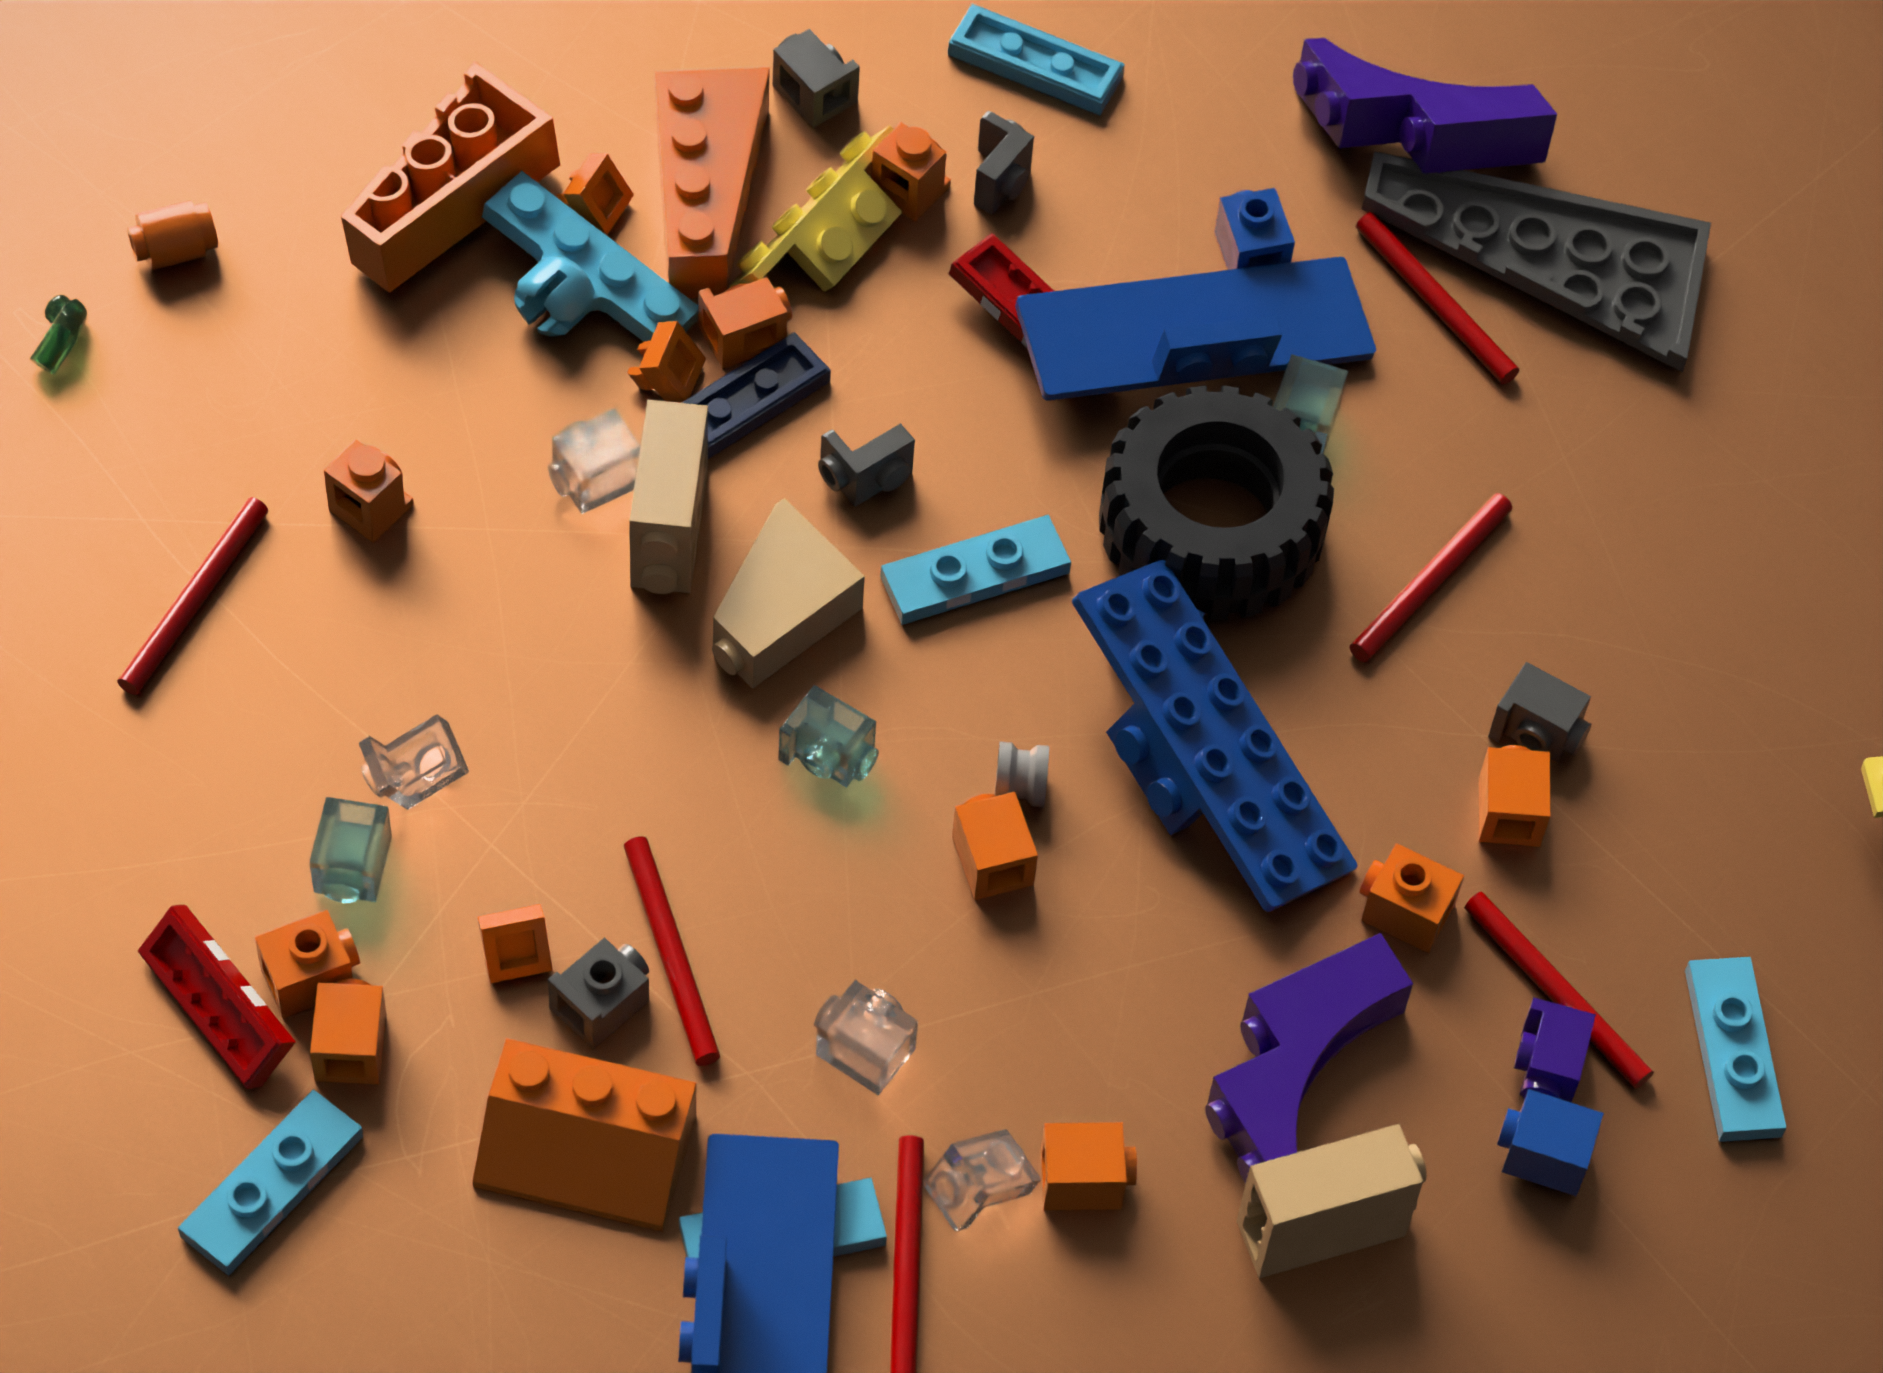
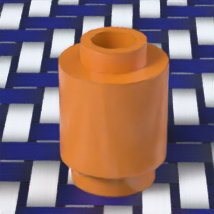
(173, 234)

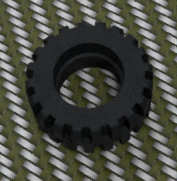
(1230, 441)

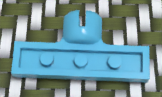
(579, 267)

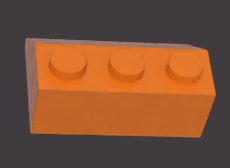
(585, 1134)

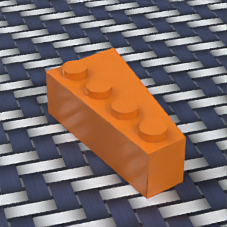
(707, 158)
(447, 177)

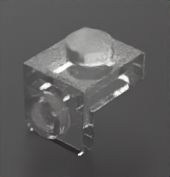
(413, 763)
(979, 1175)

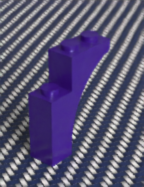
(1434, 121)
(1294, 1034)

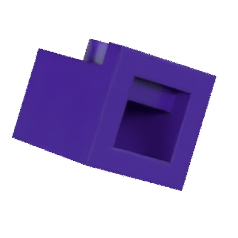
(1553, 1048)

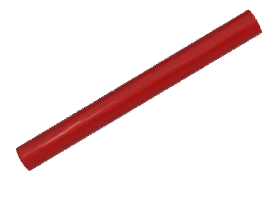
(1437, 298)
(1430, 577)
(192, 596)
(671, 951)
(1556, 987)
(907, 1255)

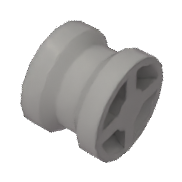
(1022, 772)

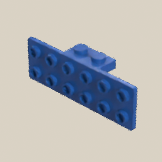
(1193, 327)
(1203, 740)
(763, 1257)

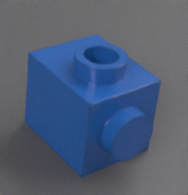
(1253, 230)
(1549, 1141)

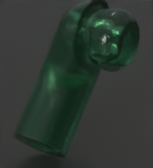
(67, 322)

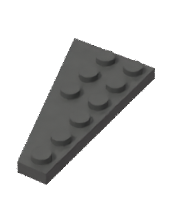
(1588, 256)

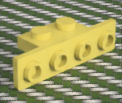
(833, 226)

